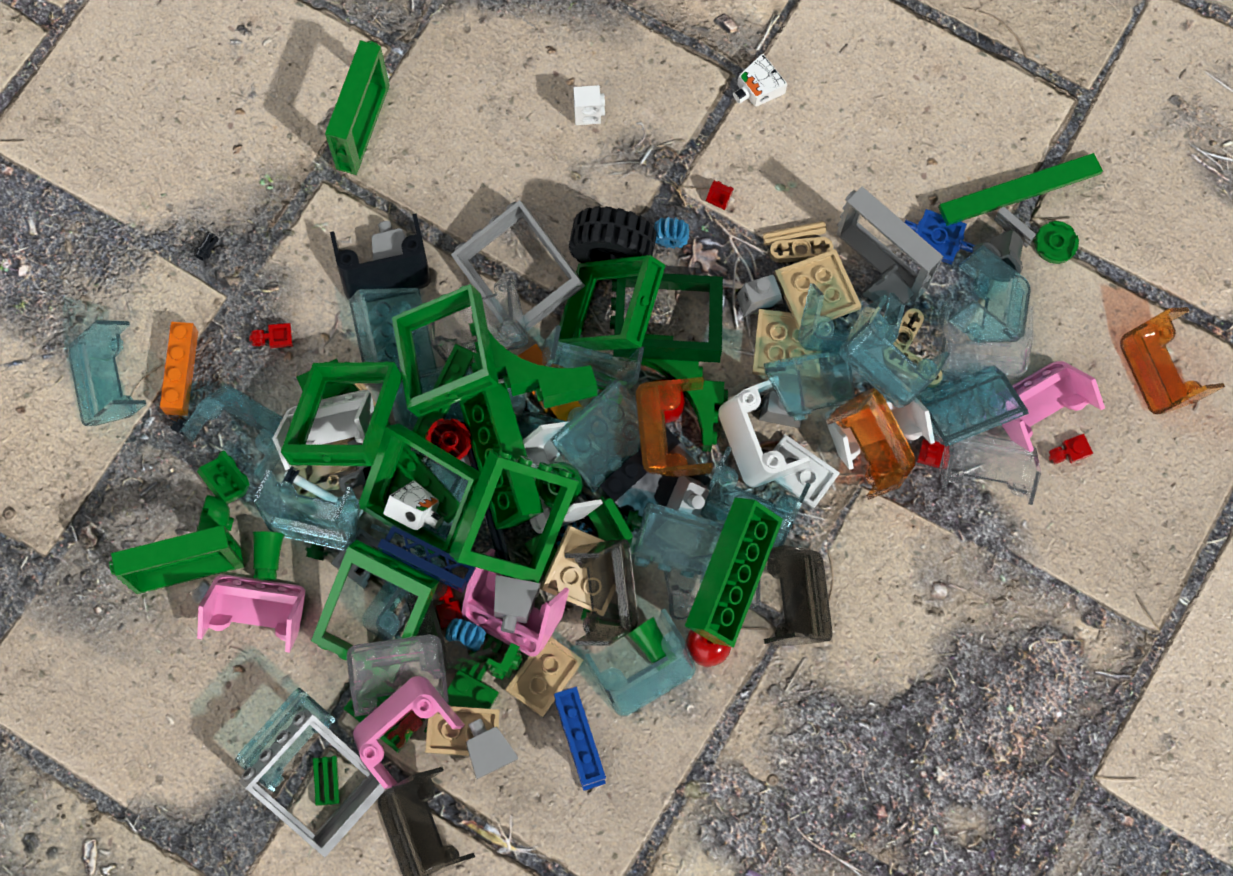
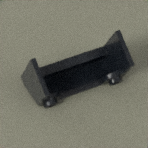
(393, 272)

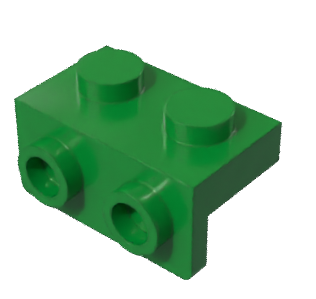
(224, 478)
(511, 662)

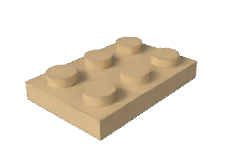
(544, 676)
(449, 741)

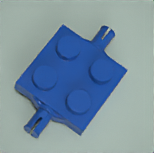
(943, 238)

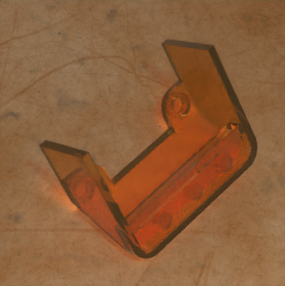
(1154, 368)
(651, 402)
(879, 439)

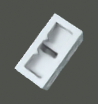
(588, 105)

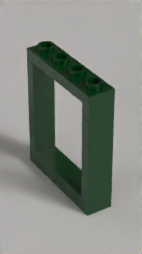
(674, 349)

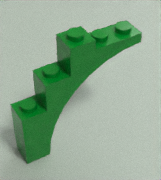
(551, 384)
(702, 400)

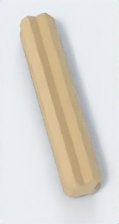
(795, 232)

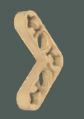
(784, 245)
(903, 347)

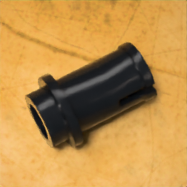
(203, 251)

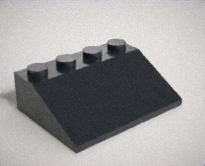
(634, 487)

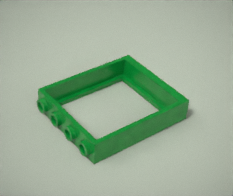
(357, 107)
(640, 308)
(429, 312)
(295, 447)
(382, 472)
(480, 501)
(177, 560)
(387, 569)

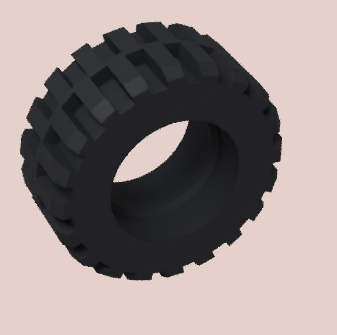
(610, 234)

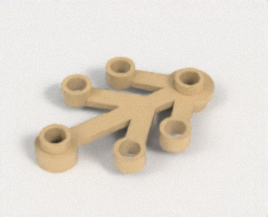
(322, 471)

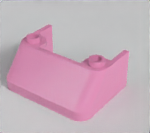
(1049, 391)
(252, 603)
(529, 636)
(414, 695)

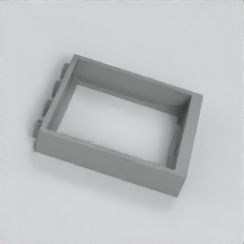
(498, 226)
(893, 228)
(349, 811)

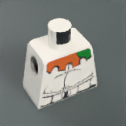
(760, 83)
(413, 507)

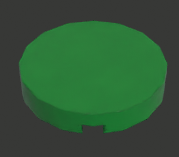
(1056, 242)

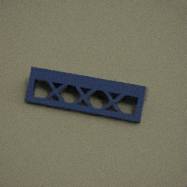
(421, 564)

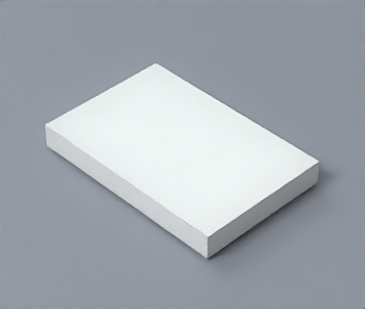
(819, 473)

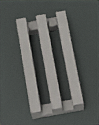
(1011, 222)

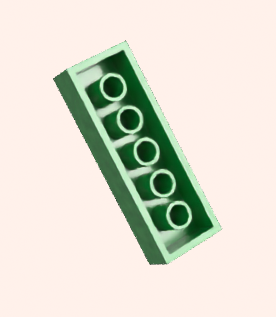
(495, 428)
(734, 572)

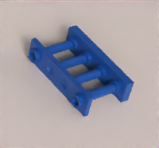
(580, 738)

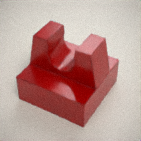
(719, 194)
(930, 453)

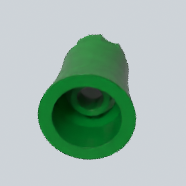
(266, 554)
(649, 639)

